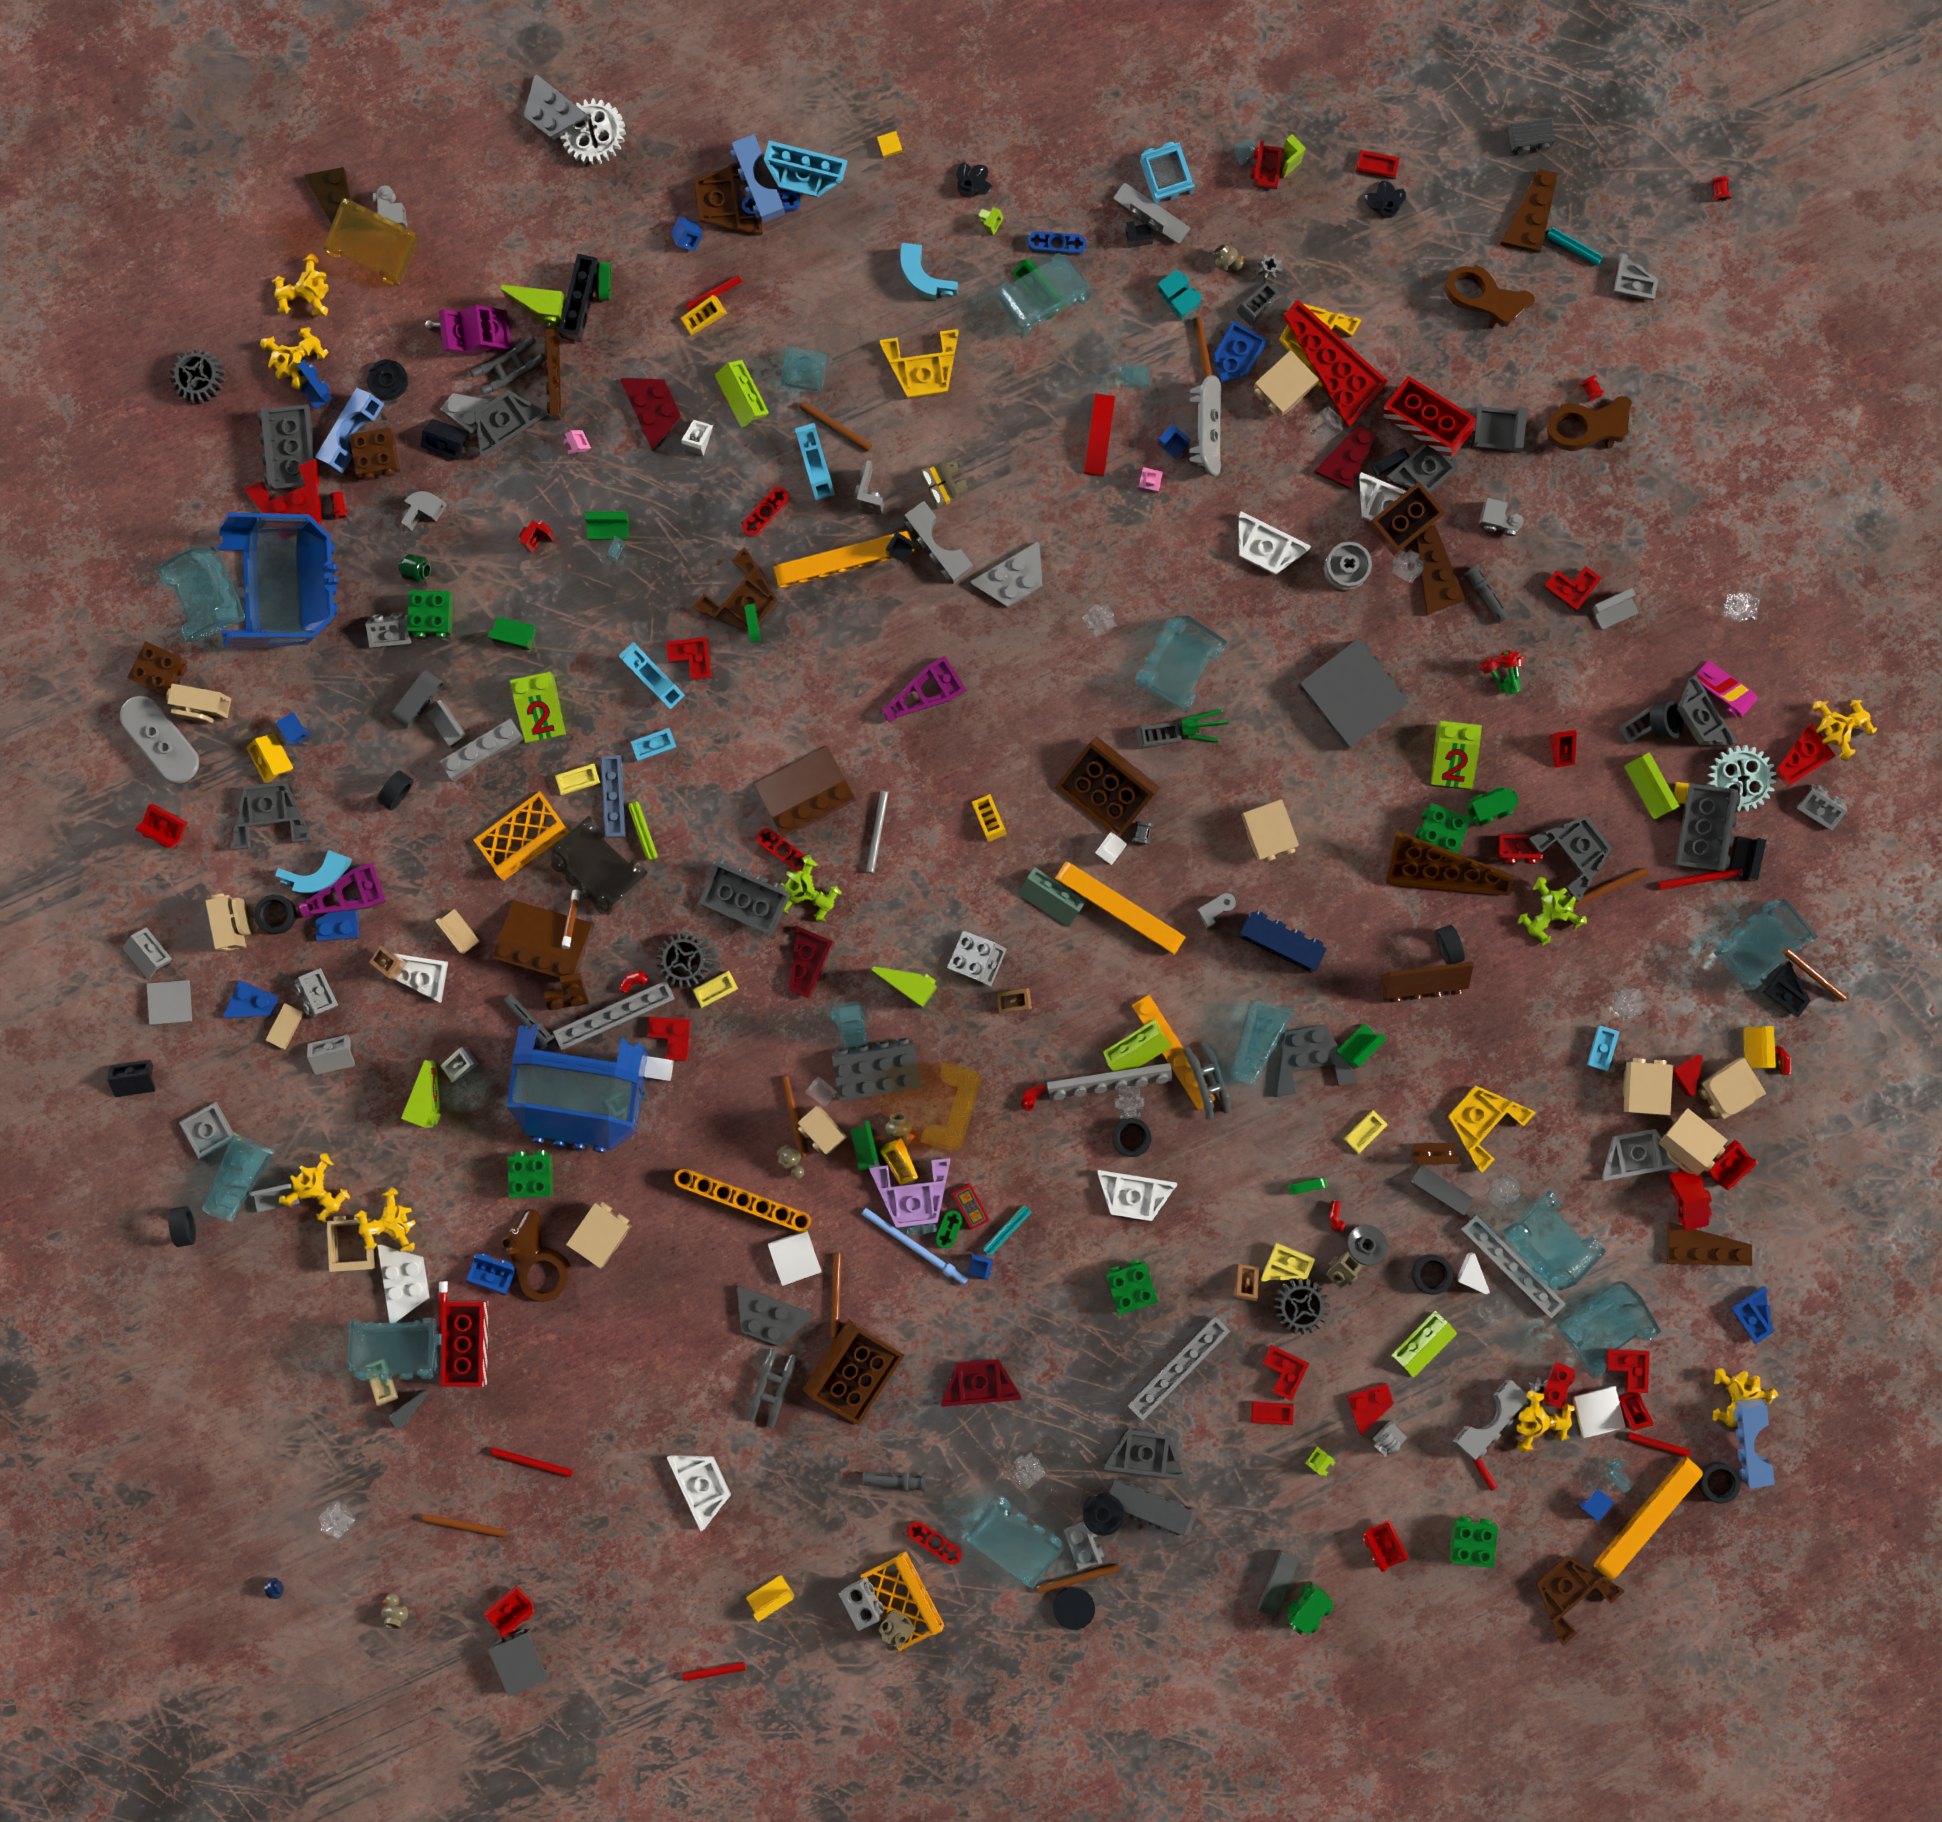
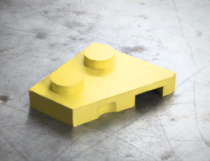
(1287, 1264)

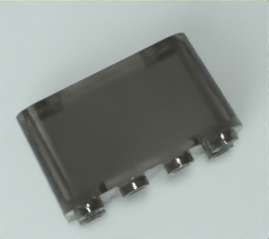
(596, 867)

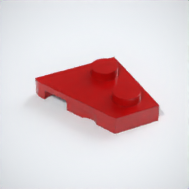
(1369, 1405)

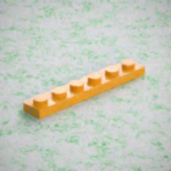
(1147, 1012)

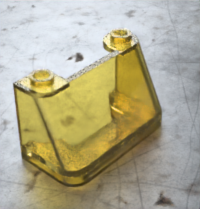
(371, 241)

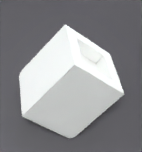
(1111, 848)
(658, 1068)

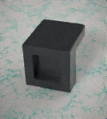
(1138, 235)
(900, 547)

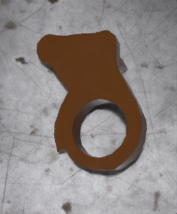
(1499, 303)
(1605, 424)
(525, 1249)

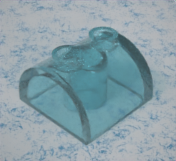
(804, 369)

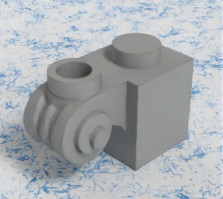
(394, 211)
(1494, 518)
(1389, 1439)

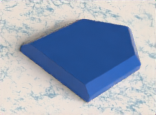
(1238, 352)

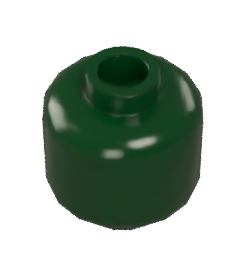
(414, 568)

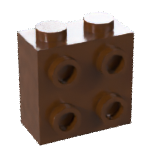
(374, 453)
(157, 668)

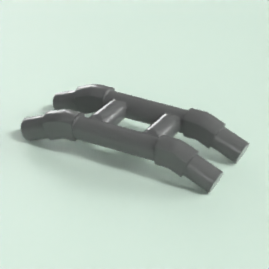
(512, 354)
(1204, 1090)
(759, 1394)

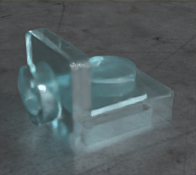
(1135, 375)
(1619, 1478)

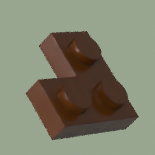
(572, 993)

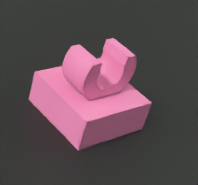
(577, 441)
(1150, 480)

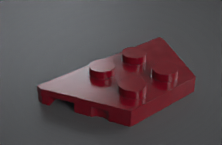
(652, 406)
(979, 1383)

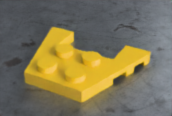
(1340, 321)
(924, 373)
(1476, 1118)

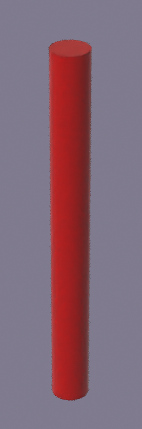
(1700, 879)
(531, 1462)

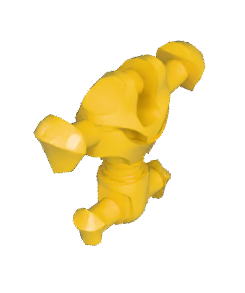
(309, 286)
(287, 358)
(1839, 727)
(310, 1184)
(392, 1222)
(1740, 1389)
(1535, 1422)

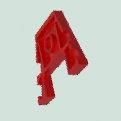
(301, 501)

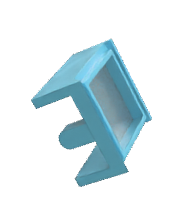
(1166, 172)

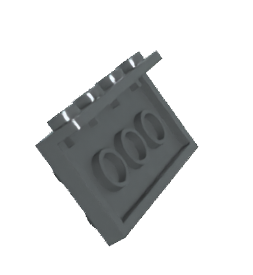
(287, 444)
(1707, 827)
(745, 897)
(876, 1069)

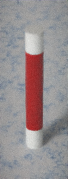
(443, 1286)

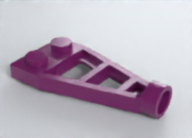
(947, 681)
(368, 885)

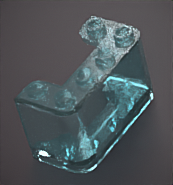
(1760, 943)
(393, 1349)

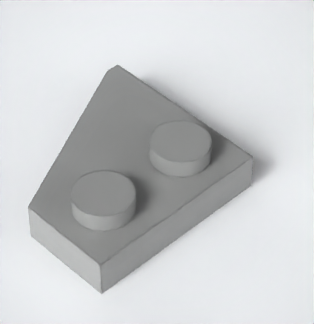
(1634, 280)
(462, 409)

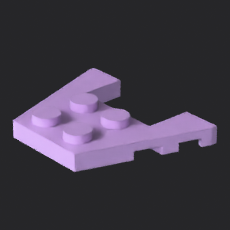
(915, 1202)

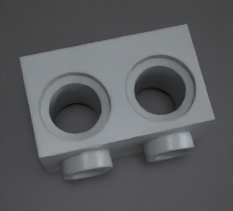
(856, 1605)

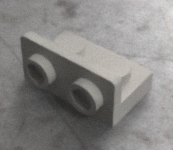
(387, 630)
(1823, 807)
(315, 993)
(1083, 1546)

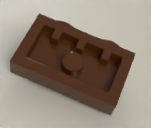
(1434, 1153)

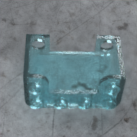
(1179, 661)
(1552, 1243)
(1014, 1542)

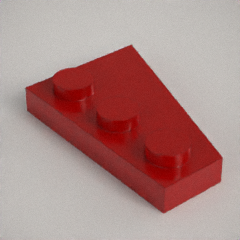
(1804, 756)

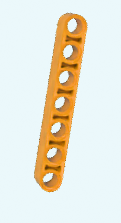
(834, 561)
(1120, 908)
(732, 1199)
(1648, 1518)

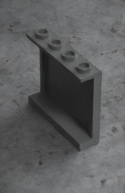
(1353, 693)

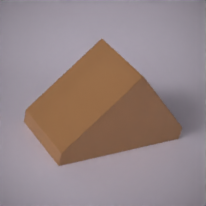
(388, 963)
(1014, 1001)
(1246, 1282)

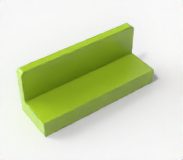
(741, 392)
(1651, 786)
(1137, 1048)
(1424, 1344)

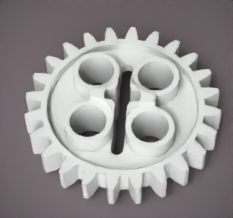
(610, 126)

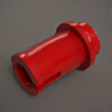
(338, 505)

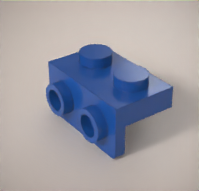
(313, 388)
(491, 1274)

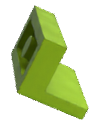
(1294, 152)

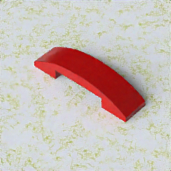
(1099, 434)

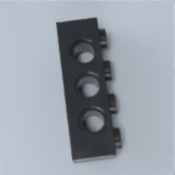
(579, 298)

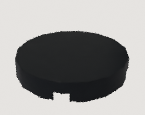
(387, 379)
(1103, 1514)
(1074, 1608)

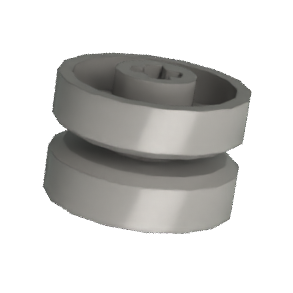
(1347, 578)

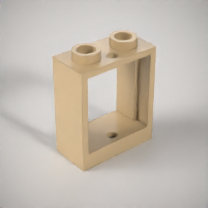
(334, 1264)

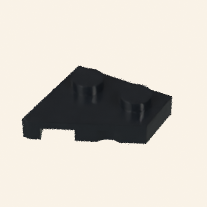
(1788, 990)

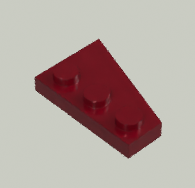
(1347, 459)
(808, 962)

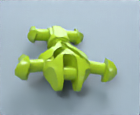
(801, 889)
(1555, 907)

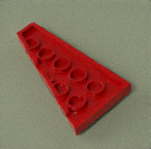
(1342, 371)

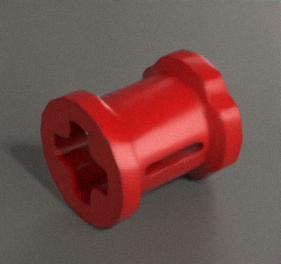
(1721, 189)
(1592, 388)

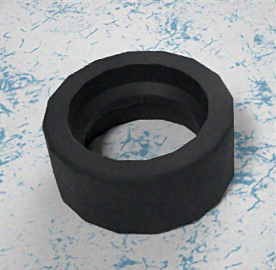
(1666, 720)
(395, 790)
(259, 910)
(1450, 945)
(1116, 1138)
(182, 1226)
(1448, 1274)
(1735, 1482)

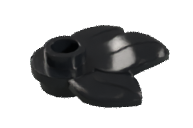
(975, 178)
(1386, 196)

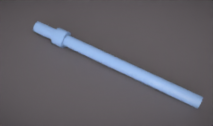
(948, 1269)

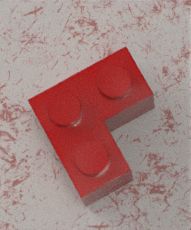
(1691, 1199)

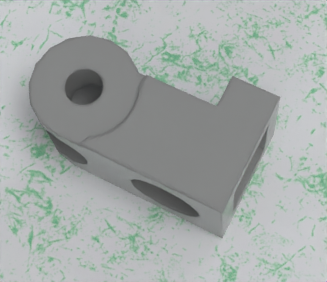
(1223, 903)

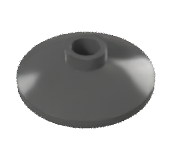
(1374, 1240)

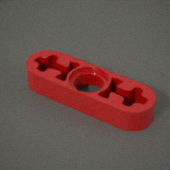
(779, 504)
(767, 845)
(951, 1546)

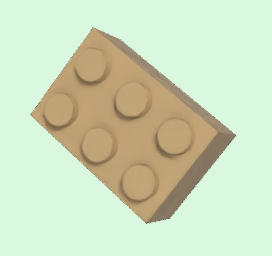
(821, 1130)

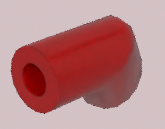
(632, 978)
(1785, 1060)
(1030, 1096)
(1334, 1217)

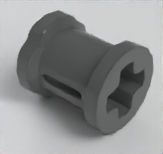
(1143, 832)

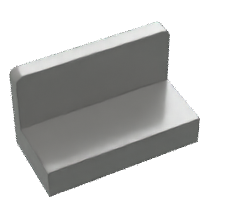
(1615, 609)
(446, 724)
(146, 952)
(330, 1054)
(269, 1198)

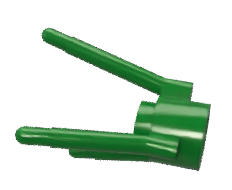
(1191, 725)

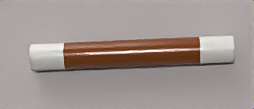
(570, 919)

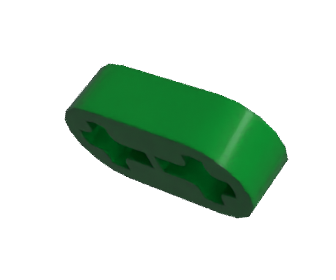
(605, 279)
(752, 623)
(1308, 1185)
(944, 1227)

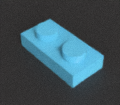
(653, 744)
(1603, 1048)

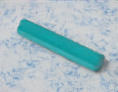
(1574, 246)
(1007, 1230)

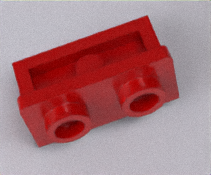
(1267, 166)
(532, 534)
(162, 826)
(1516, 847)
(1731, 1165)
(1558, 1384)
(1384, 1545)
(510, 1611)

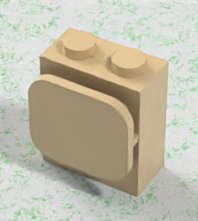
(1285, 384)
(197, 703)
(1270, 831)
(228, 922)
(1647, 1087)
(1731, 1089)
(1693, 1143)
(599, 1234)

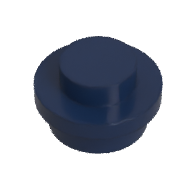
(274, 1588)

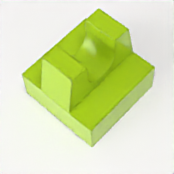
(991, 219)
(1320, 1461)

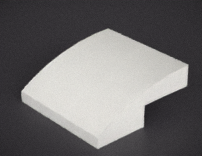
(794, 1257)
(1598, 1412)

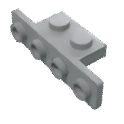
(1151, 213)

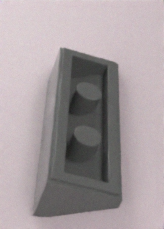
(1441, 1190)
(1278, 1583)

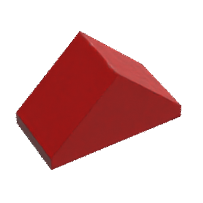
(1563, 748)
(1688, 1073)
(1635, 1412)

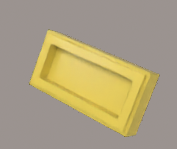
(577, 779)
(715, 989)
(1365, 1131)

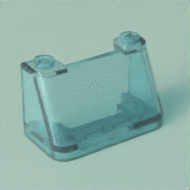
(1042, 293)
(203, 591)
(1609, 1323)

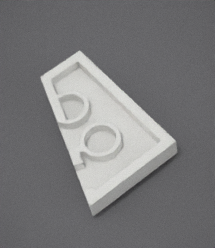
(424, 975)

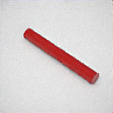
(716, 291)
(1658, 1444)
(1485, 1474)
(710, 1672)

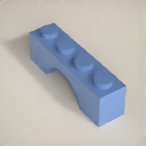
(767, 201)
(359, 410)
(1751, 1419)

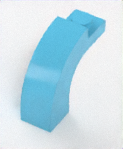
(918, 279)
(814, 461)
(651, 675)
(331, 870)

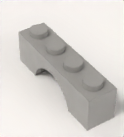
(953, 563)
(492, 742)
(1509, 1401)

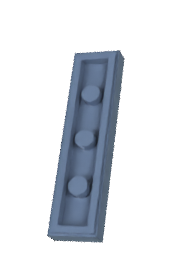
(613, 796)

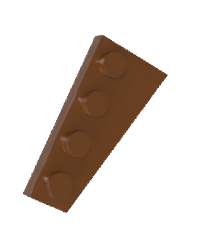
(1531, 218)
(553, 385)
(1438, 577)
(1704, 1248)

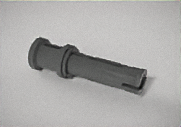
(1482, 586)
(543, 1037)
(904, 1481)

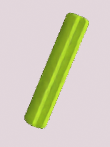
(642, 830)

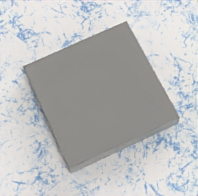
(169, 1002)
(207, 1130)

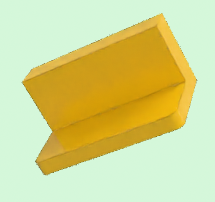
(269, 757)
(1759, 1046)
(770, 1597)

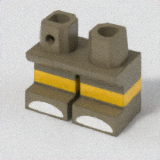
(941, 485)

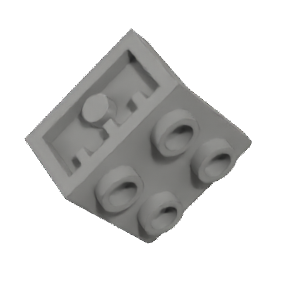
(871, 501)
(977, 958)

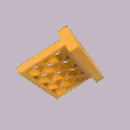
(530, 850)
(917, 1591)

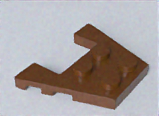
(718, 202)
(750, 591)
(1565, 1587)

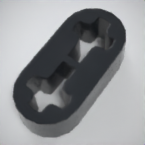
(1390, 461)

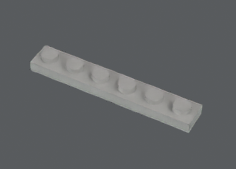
(614, 1015)
(1109, 1081)
(1512, 1266)
(1178, 1368)

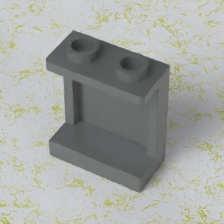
(1498, 429)
(518, 1662)

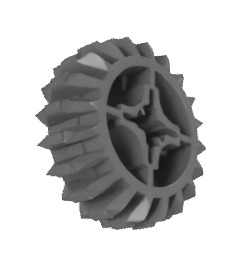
(191, 391)
(675, 964)
(1297, 1314)

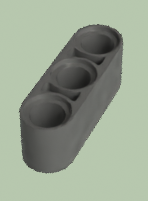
(416, 699)

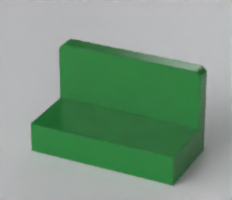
(607, 525)
(512, 633)
(1360, 1046)
(865, 1147)

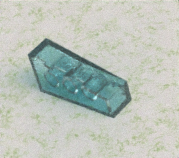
(850, 1023)
(1258, 1039)
(236, 1176)

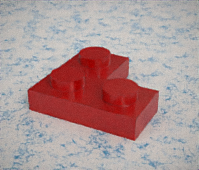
(1572, 592)
(694, 651)
(677, 1033)
(1636, 1367)
(1290, 1368)

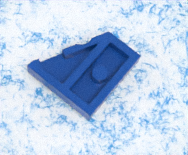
(338, 926)
(250, 1002)
(1754, 1315)

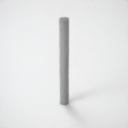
(877, 832)

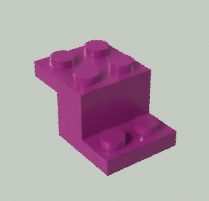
(475, 330)

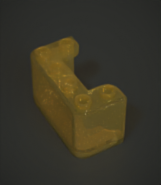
(968, 1085)

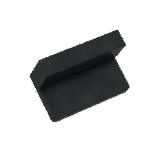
(444, 439)
(1748, 856)
(131, 1078)

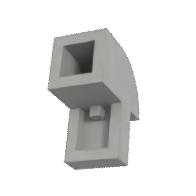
(422, 503)

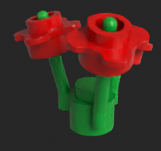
(1507, 659)

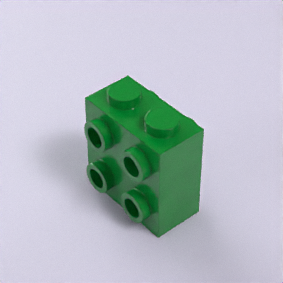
(430, 613)
(1498, 803)
(1443, 827)
(530, 1175)
(1131, 1287)
(1473, 1542)
(1309, 1609)

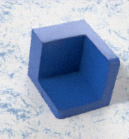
(686, 233)
(1174, 441)
(292, 729)
(980, 1266)
(1596, 1505)

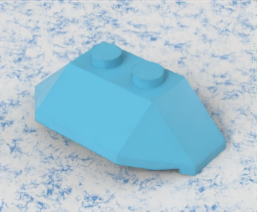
(803, 169)

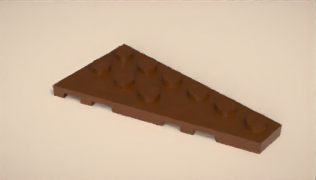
(1430, 866)

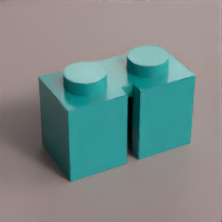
(1179, 295)

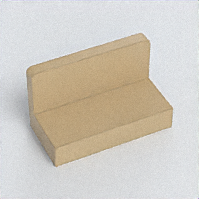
(458, 931)

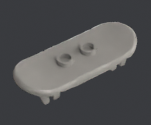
(1208, 425)
(159, 739)

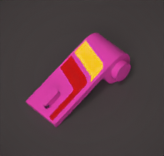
(1728, 689)

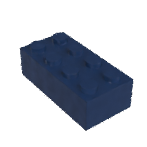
(1282, 942)

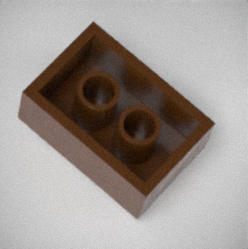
(1406, 518)

